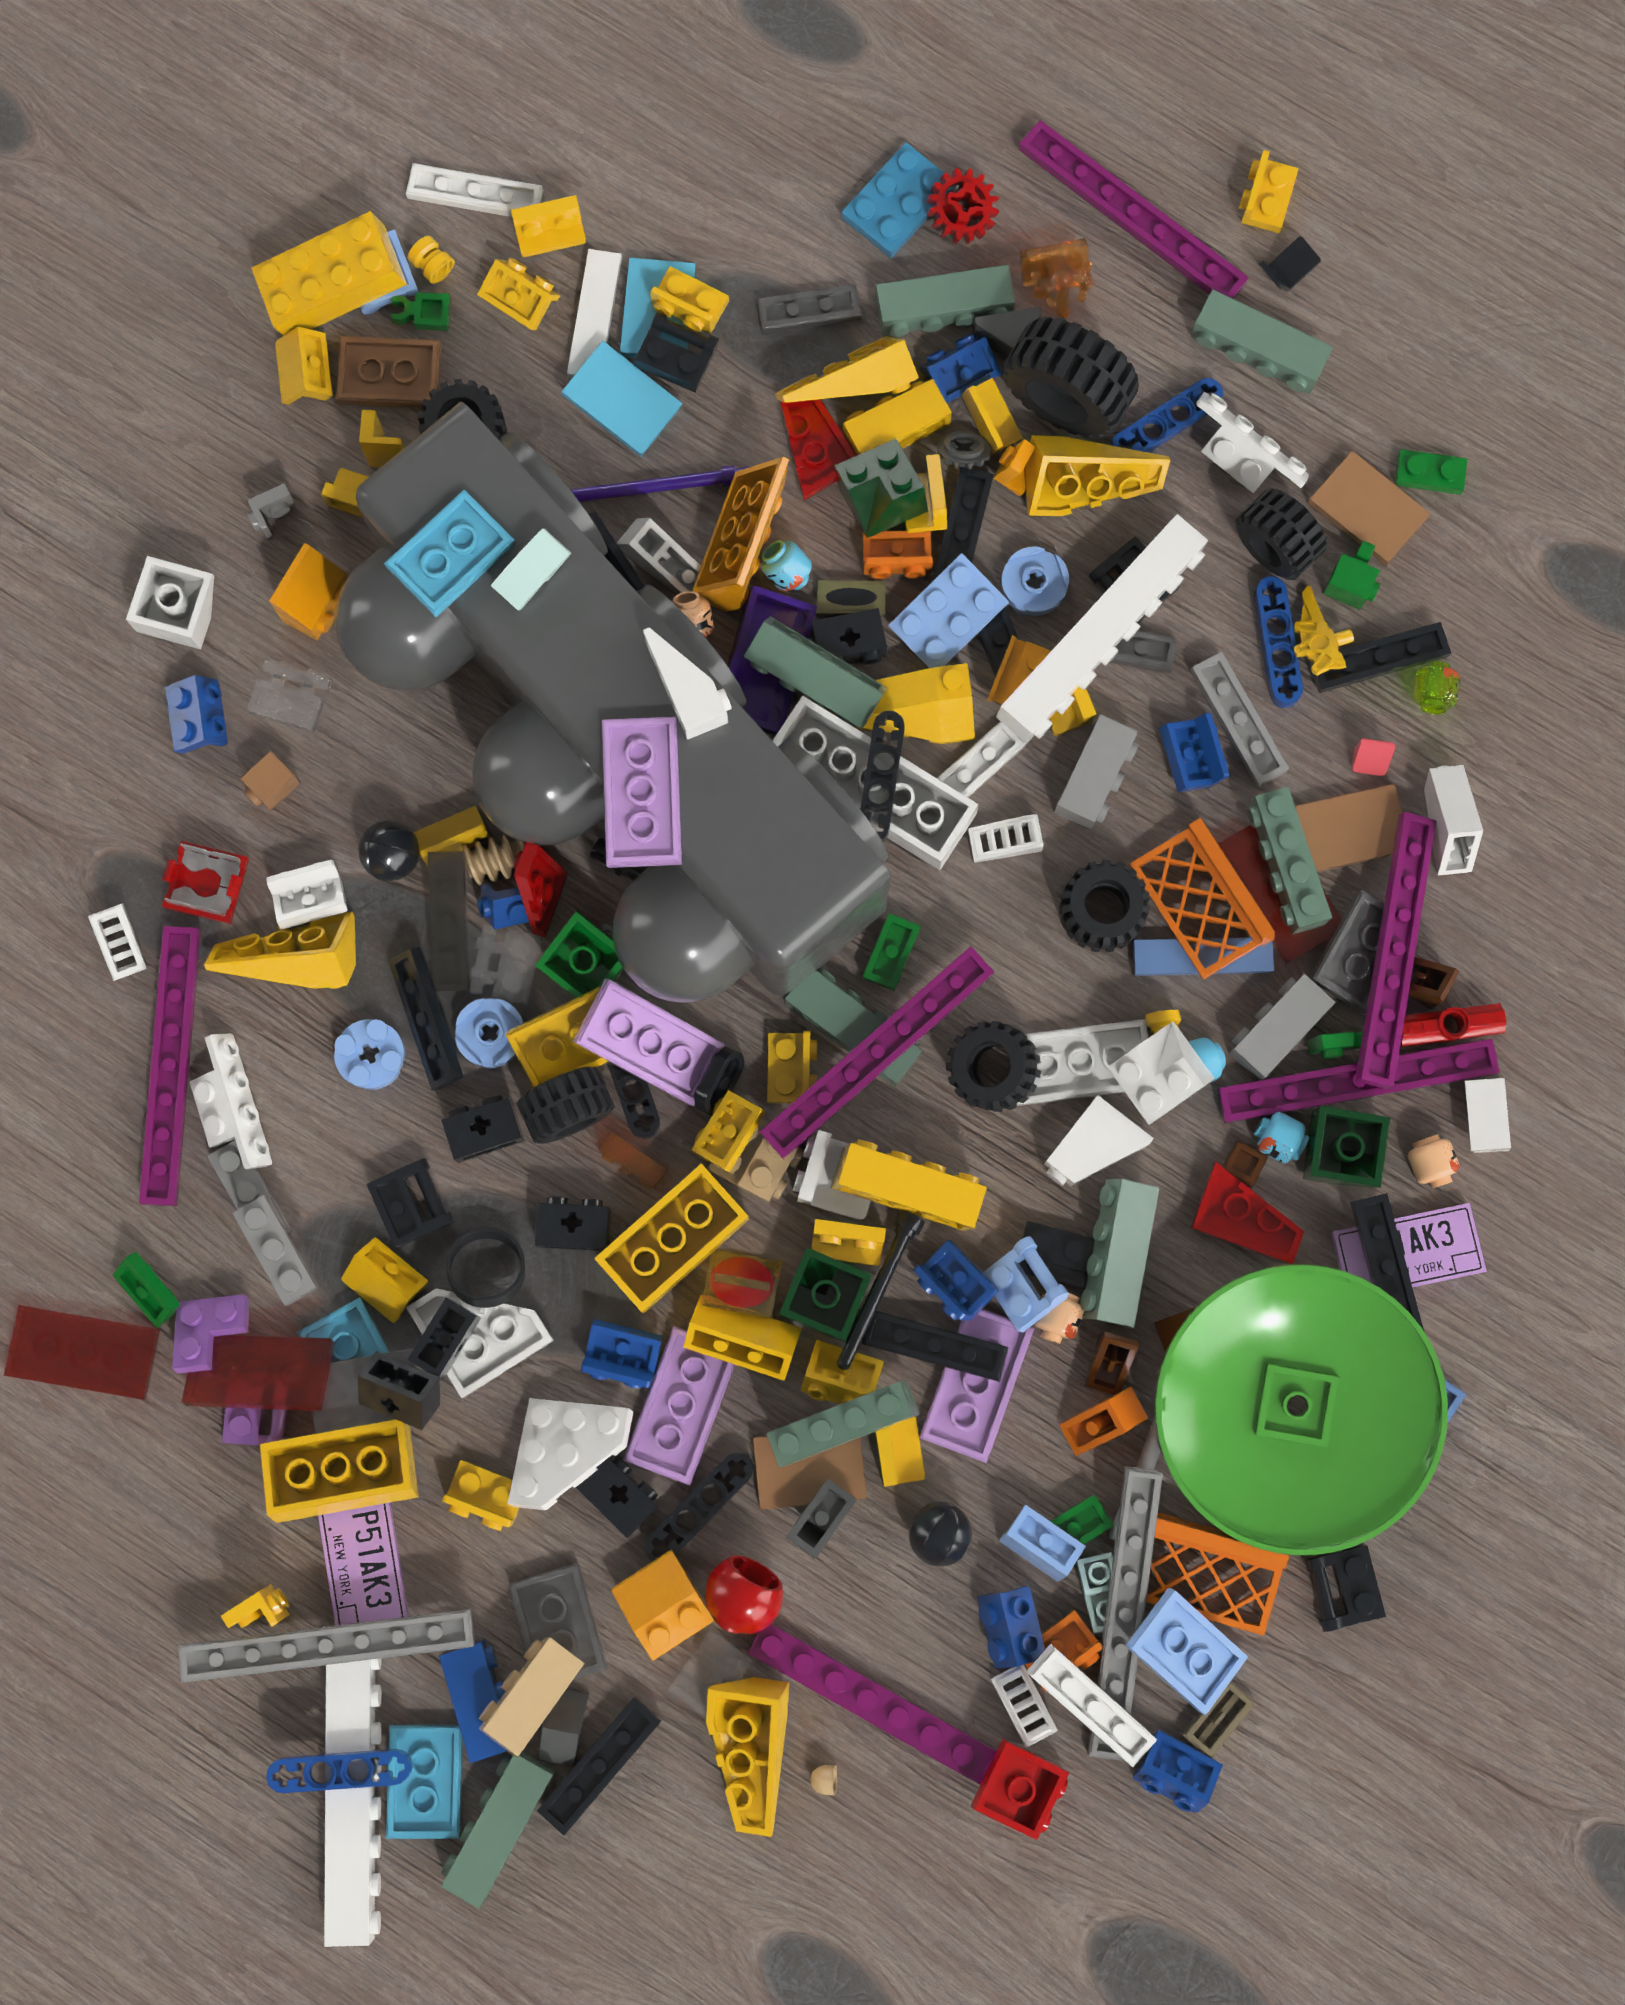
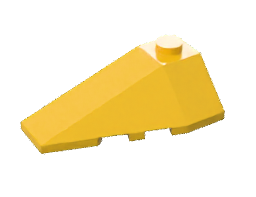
(871, 370)
(1079, 473)
(932, 703)
(301, 956)
(749, 1737)

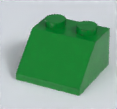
(580, 957)

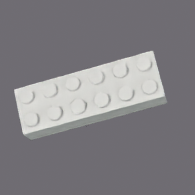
(925, 813)

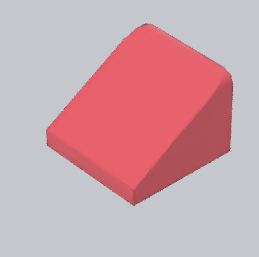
(1372, 757)

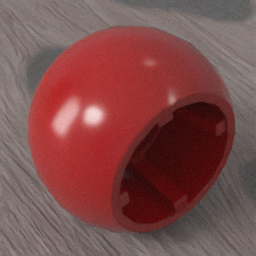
(743, 1595)

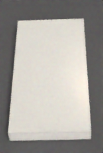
(1078, 1058)

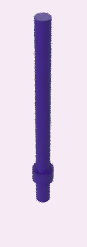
(721, 476)

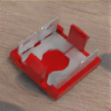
(204, 882)

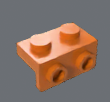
(897, 554)
(1072, 1640)

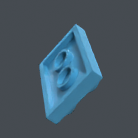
(894, 201)

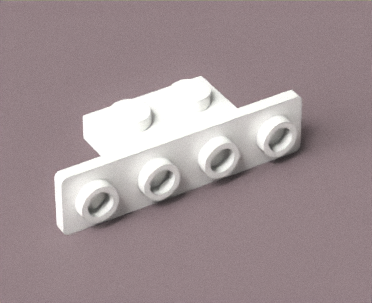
(1244, 451)
(228, 1105)

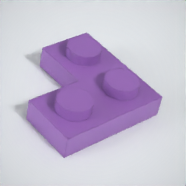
(198, 1324)

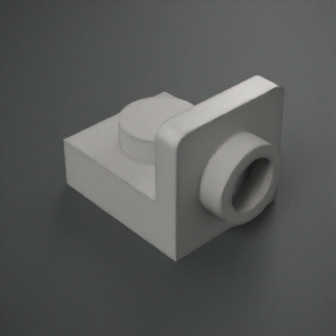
(269, 504)

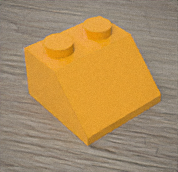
(309, 593)
(662, 1605)

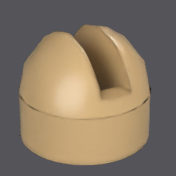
(824, 1779)

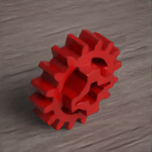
(975, 206)

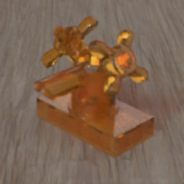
(1057, 269)

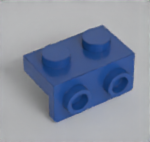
(196, 713)
(1194, 753)
(956, 1282)
(621, 1354)
(1011, 1627)

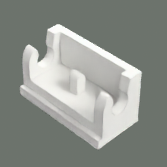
(1487, 1115)

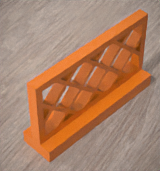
(1228, 883)
(1222, 1545)

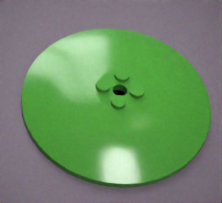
(1342, 1463)

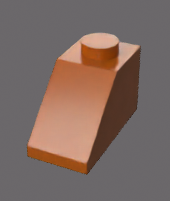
(1103, 1421)

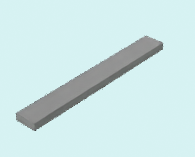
(1127, 1592)
(326, 1645)

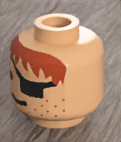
(697, 610)
(1433, 1161)
(1062, 1320)

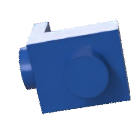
(501, 907)

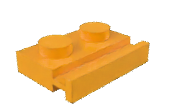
(1018, 663)

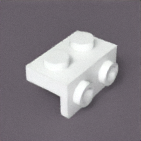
(307, 894)

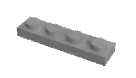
(1239, 719)

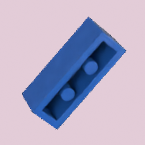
(472, 1687)

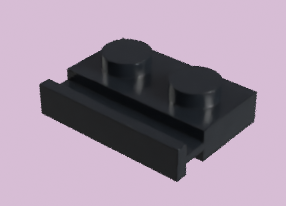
(1062, 1253)

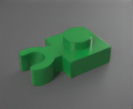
(428, 311)
(1333, 1044)

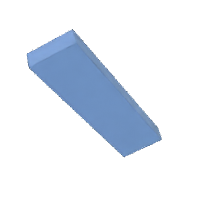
(1168, 958)

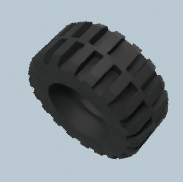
(1071, 377)

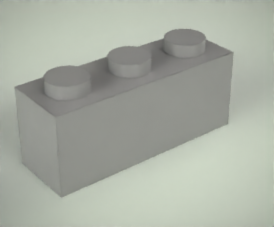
(1097, 772)
(1280, 1026)

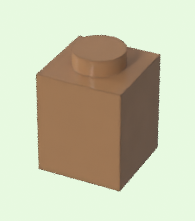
(269, 782)

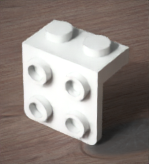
(816, 1182)

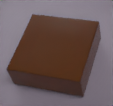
(1245, 1163)

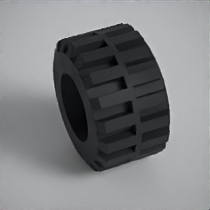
(478, 400)
(1281, 534)
(1116, 880)
(965, 1061)
(565, 1105)

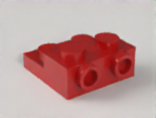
(1020, 1789)

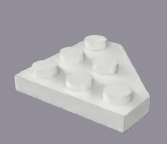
(497, 1343)
(563, 1448)

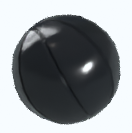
(389, 850)
(940, 1534)

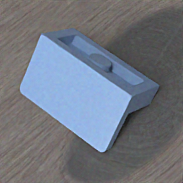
(1042, 1543)

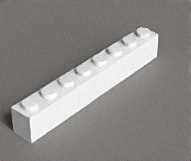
(1101, 629)
(352, 1812)

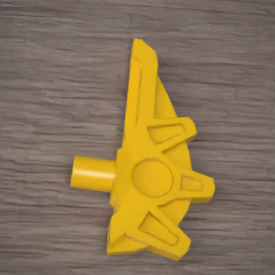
(1317, 639)

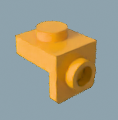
(1012, 468)

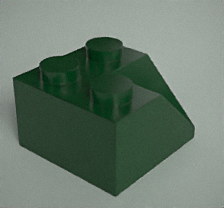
(881, 488)
(1346, 1147)
(825, 1294)

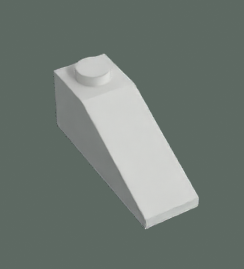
(659, 555)
(689, 689)

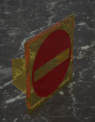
(741, 1283)

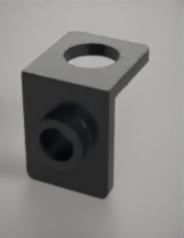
(1292, 264)

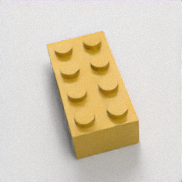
(329, 275)
(909, 1187)
(672, 1238)
(338, 1470)

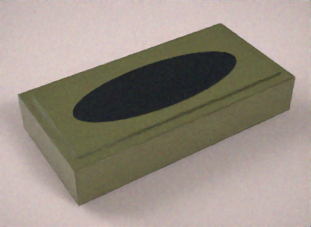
(849, 597)

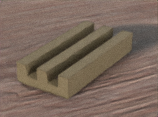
(1229, 1727)

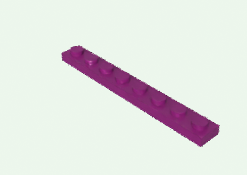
(1131, 211)
(1396, 951)
(876, 1052)
(170, 1066)
(1339, 1083)
(873, 1702)

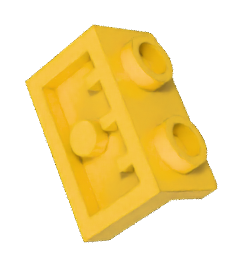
(1269, 195)
(548, 226)
(517, 292)
(689, 300)
(789, 1066)
(728, 1131)
(849, 1242)
(828, 1382)
(481, 1493)
(265, 1602)

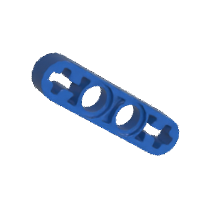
(1162, 417)
(1273, 642)
(340, 1775)

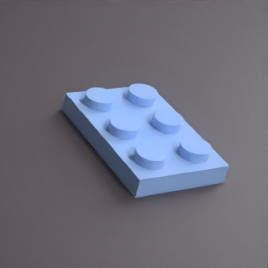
(948, 613)
(1186, 1651)

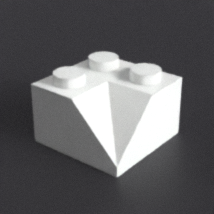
(172, 602)
(1161, 1073)

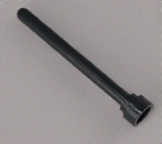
(906, 1228)

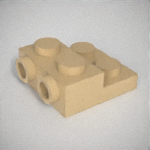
(760, 1168)

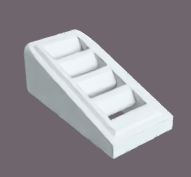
(1030, 821)
(125, 924)
(1038, 1733)

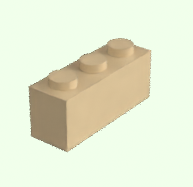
(529, 1695)

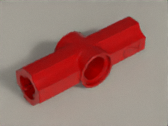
(1470, 1022)

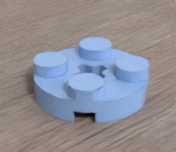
(1044, 565)
(470, 1033)
(351, 1046)

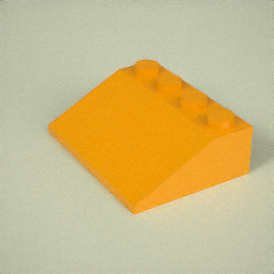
(741, 534)

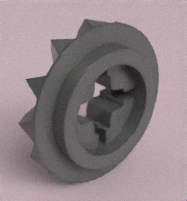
(964, 449)

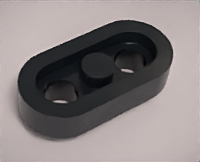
(720, 1077)

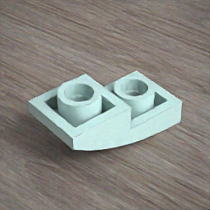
(530, 569)
(1095, 1583)

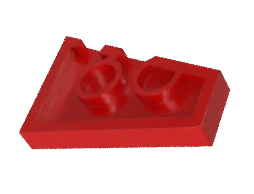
(814, 444)
(539, 884)
(1244, 1218)

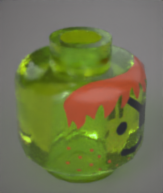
(1436, 688)

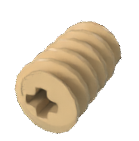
(492, 860)

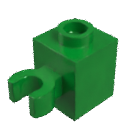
(1354, 579)

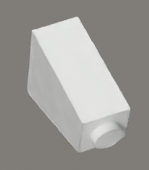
(1456, 817)
(1094, 1143)

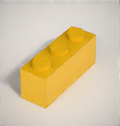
(905, 418)
(743, 1339)

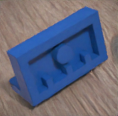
(961, 367)
(1178, 1773)

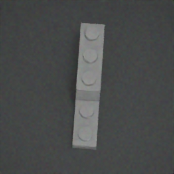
(263, 1225)

